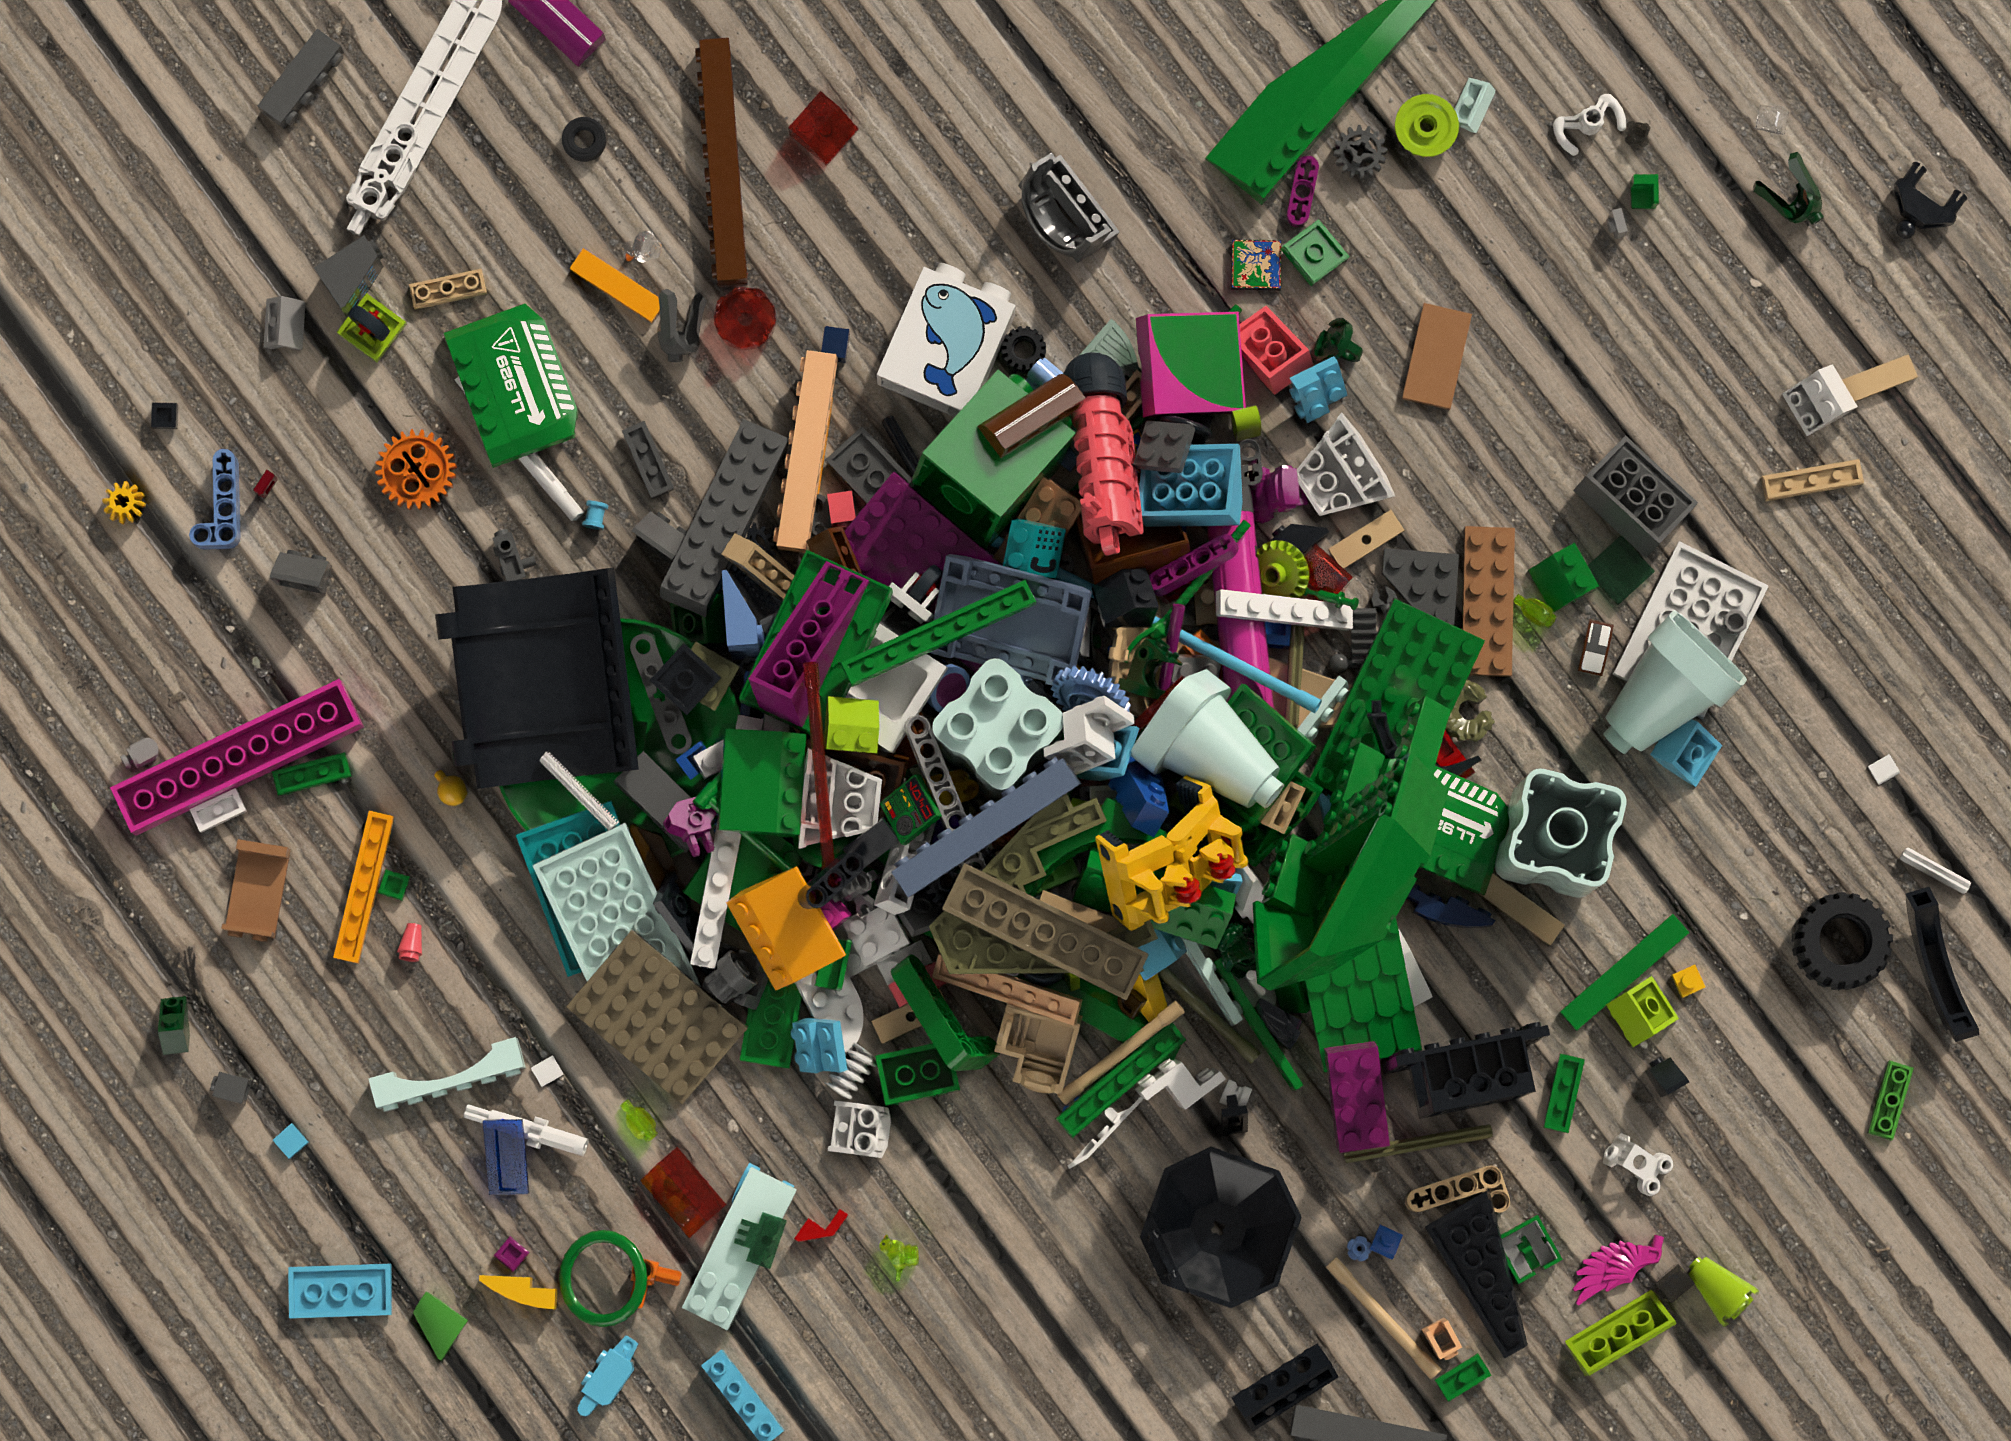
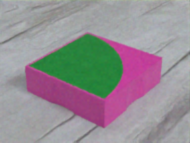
(1190, 363)

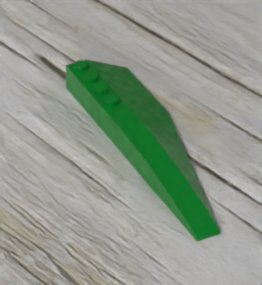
(1308, 98)

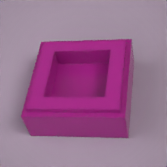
(511, 1254)

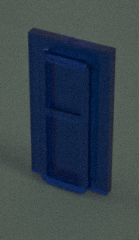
(505, 1156)

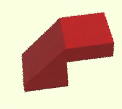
(812, 1230)

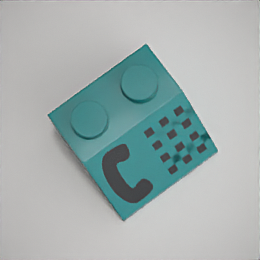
(1034, 547)

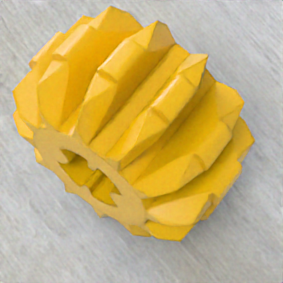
(130, 495)

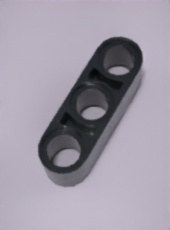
(841, 875)

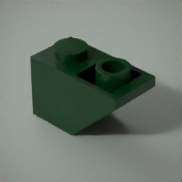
(174, 1025)

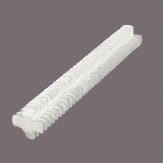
(578, 791)

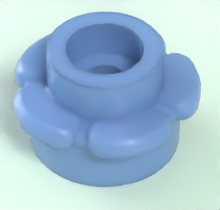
(1354, 1253)

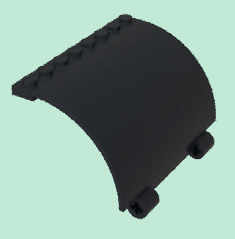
(539, 675)

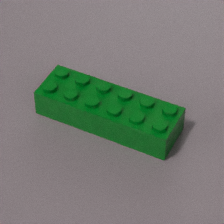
(1201, 922)

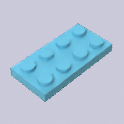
(340, 1291)

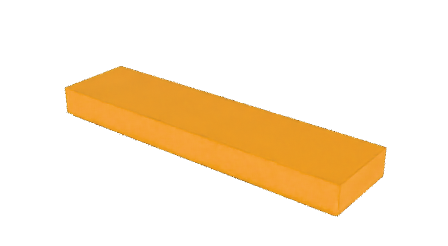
(616, 285)

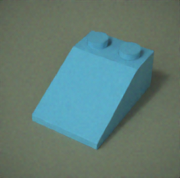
(1123, 743)

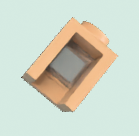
(1442, 1339)

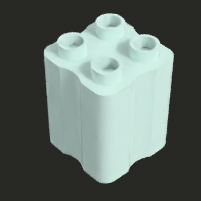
(997, 729)
(1560, 833)

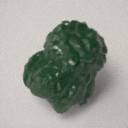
(1238, 949)

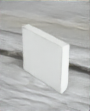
(1884, 769)
(547, 1071)

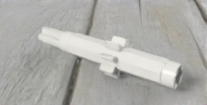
(536, 1132)

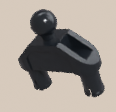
(1920, 209)

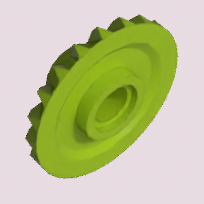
(1430, 110)
(1290, 566)

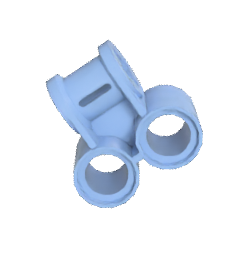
(1041, 373)

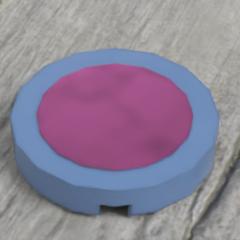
(950, 688)

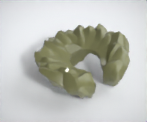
(1469, 729)

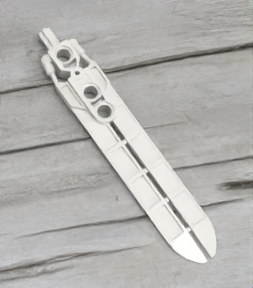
(433, 111)

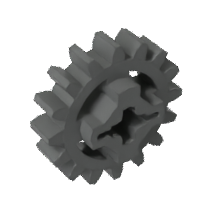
(1369, 155)

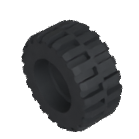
(1872, 926)

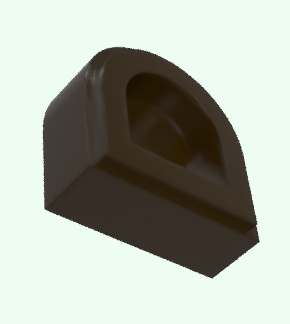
(1133, 1004)

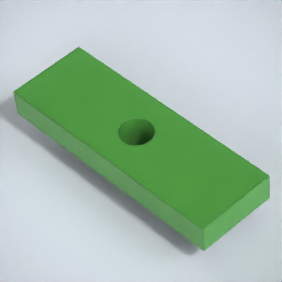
(1886, 1116)

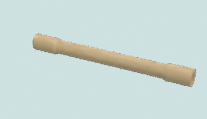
(1163, 1019)
(1420, 1357)

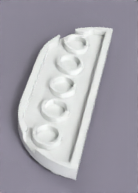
(835, 1005)

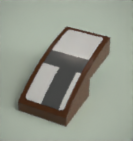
(1595, 647)

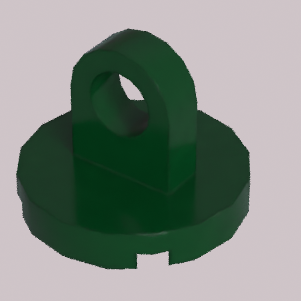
(1337, 342)

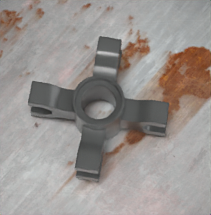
(857, 890)

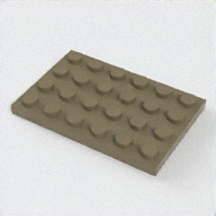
(657, 1016)

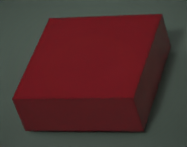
(265, 484)

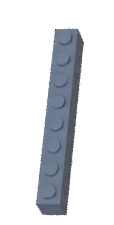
(986, 827)

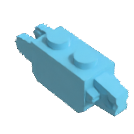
(609, 1377)

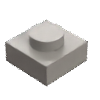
(1616, 223)

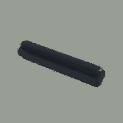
(901, 443)

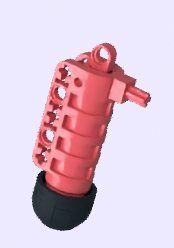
(1105, 453)

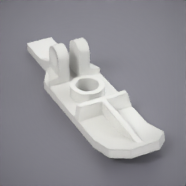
(1116, 1119)

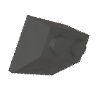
(659, 536)
(301, 572)

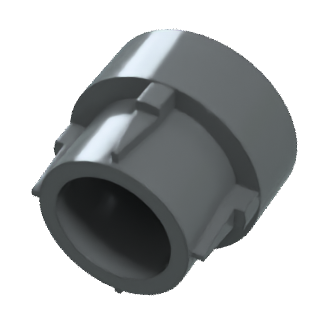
(731, 977)

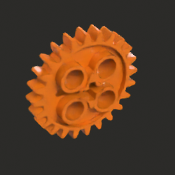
(397, 482)

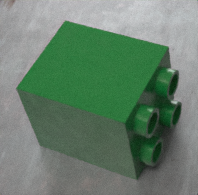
(969, 478)

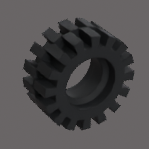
(1019, 335)

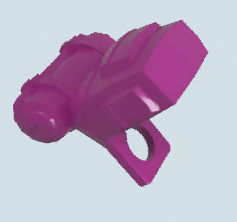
(1276, 493)

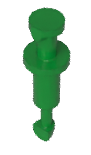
(1338, 599)

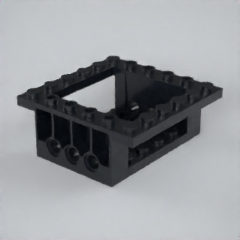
(1441, 1071)

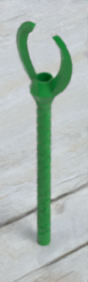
(1159, 629)

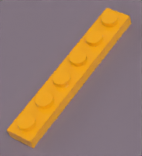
(363, 887)

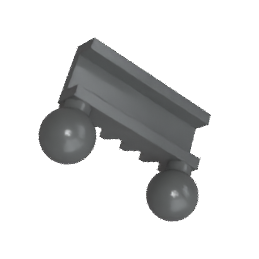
(1361, 639)

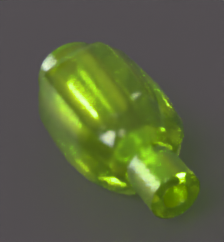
(1536, 611)
(639, 1121)

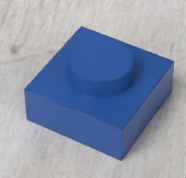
(1386, 1242)

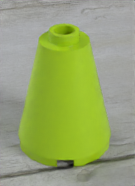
(1721, 1289)

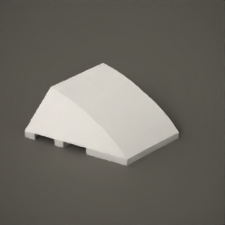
(1342, 471)
(852, 800)

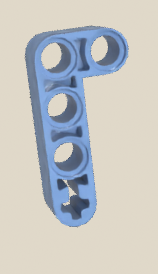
(220, 500)

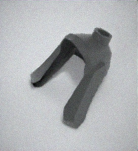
(674, 342)

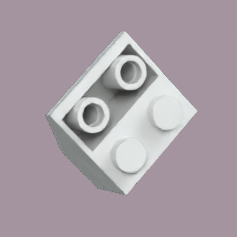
(1819, 400)

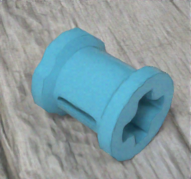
(595, 515)

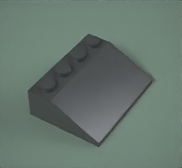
(1635, 496)

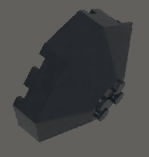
(1257, 1220)

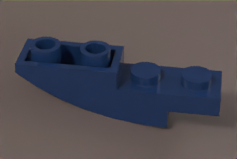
(1453, 913)

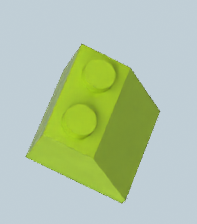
(851, 724)
(1642, 1011)

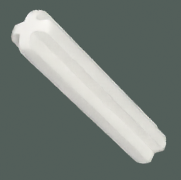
(1935, 870)

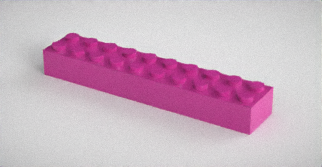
(237, 757)

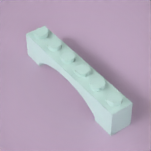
(502, 1059)

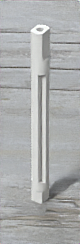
(548, 482)

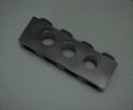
(1285, 1387)

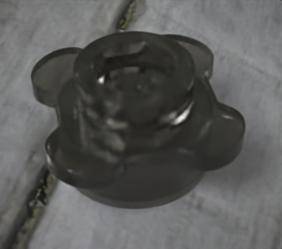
(1642, 128)

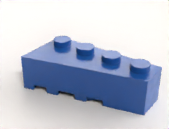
(1142, 797)

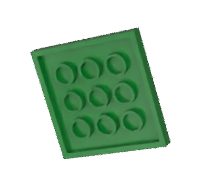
(1277, 736)

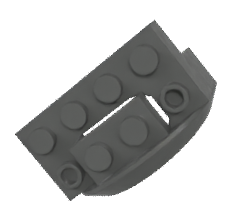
(1057, 179)

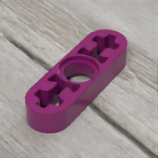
(1292, 207)

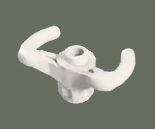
(1592, 113)

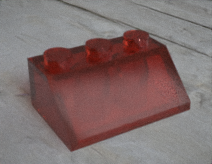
(683, 1192)

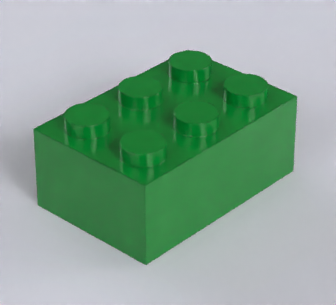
(914, 1075)

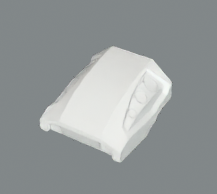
(860, 1129)

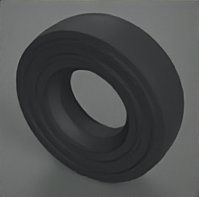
(584, 154)

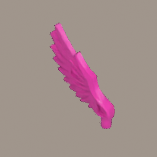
(1615, 1266)

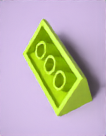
(1619, 1333)

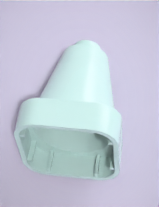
(1670, 685)
(1206, 740)

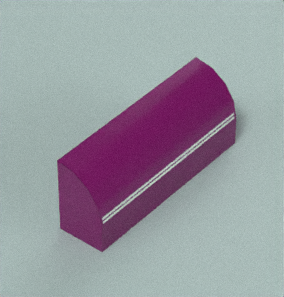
(563, 26)

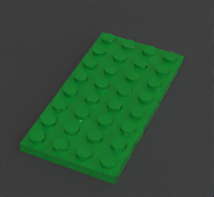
(1406, 661)

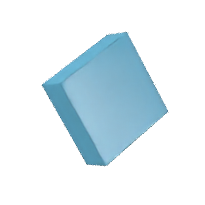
(290, 1141)

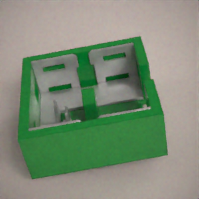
(1528, 1248)

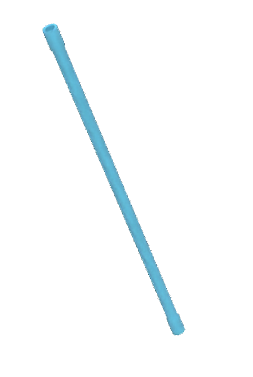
(1298, 696)

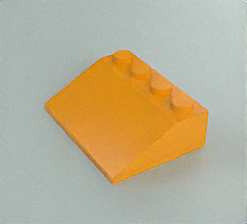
(781, 932)

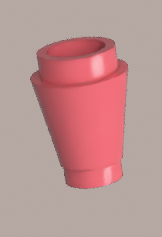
(411, 943)

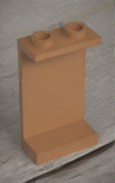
(257, 890)

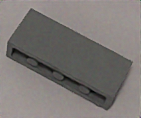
(653, 793)

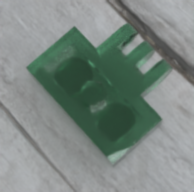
(762, 1239)

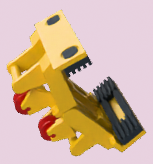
(1192, 855)

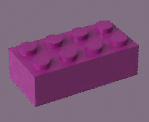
(1357, 1097)

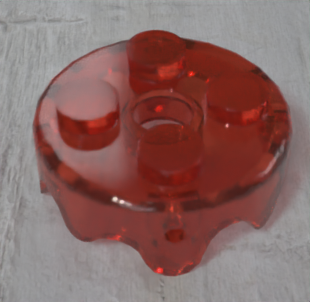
(742, 301)

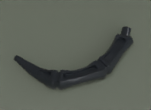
(1389, 746)

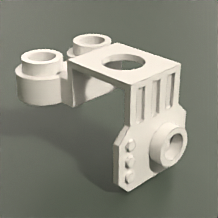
(1623, 1153)

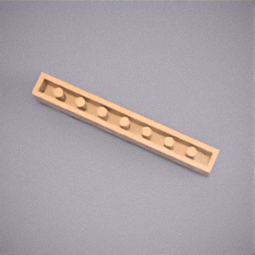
(807, 451)

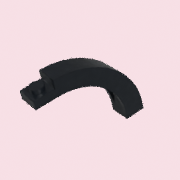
(1935, 964)

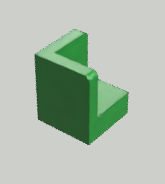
(1644, 191)

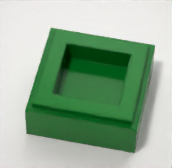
(394, 885)

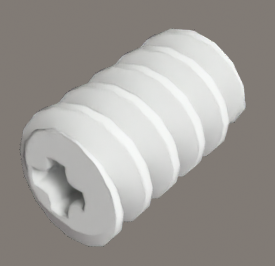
(855, 1066)

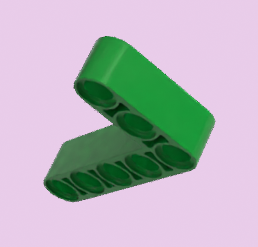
(938, 1020)

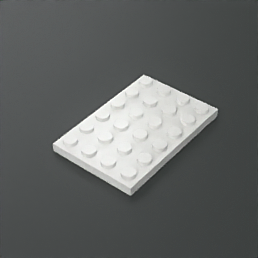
(1702, 593)

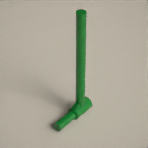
(709, 799)

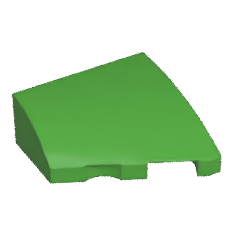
(439, 1323)

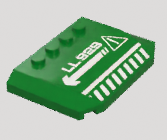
(513, 383)
(1468, 832)

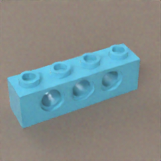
(742, 1397)

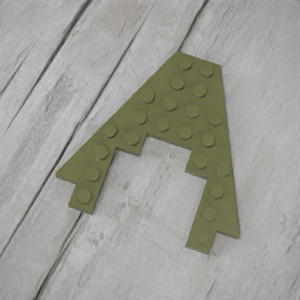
(976, 951)

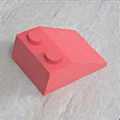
(1272, 350)

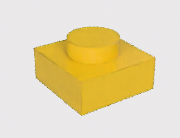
(1688, 981)

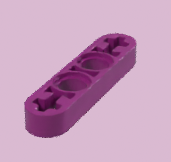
(1190, 561)

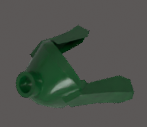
(1808, 201)

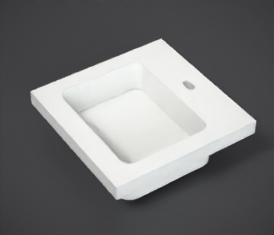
(899, 691)

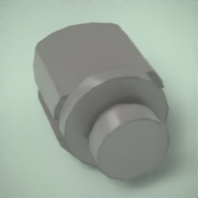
(140, 753)

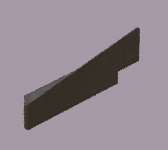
(655, 856)

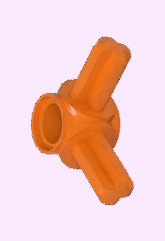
(658, 1274)

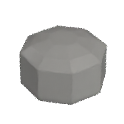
(1734, 622)

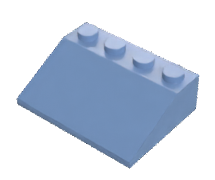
(742, 631)

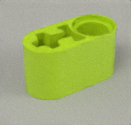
(1246, 423)

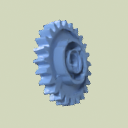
(1081, 686)

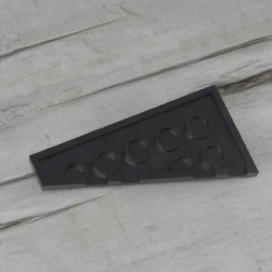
(1476, 1256)

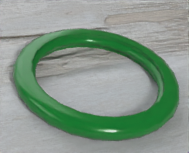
(635, 1256)

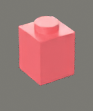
(841, 509)

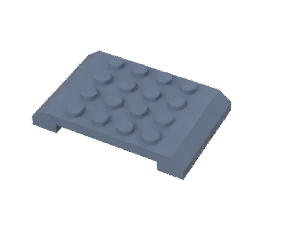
(1032, 641)

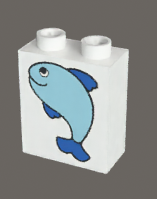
(946, 340)

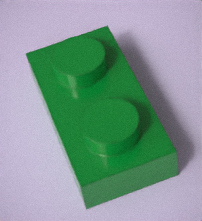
(1462, 1377)

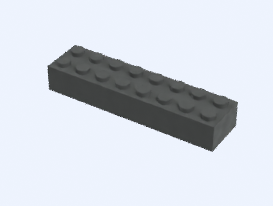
(725, 510)

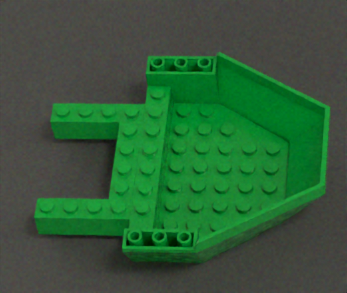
(1350, 882)

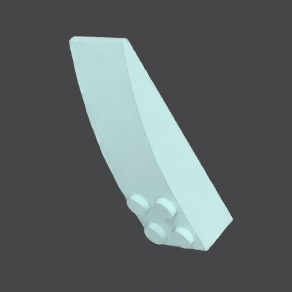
(725, 1272)

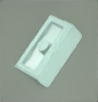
(1474, 104)

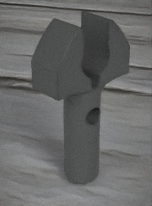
(1376, 602)

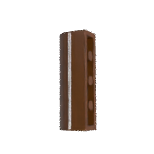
(1032, 414)

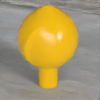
(450, 789)

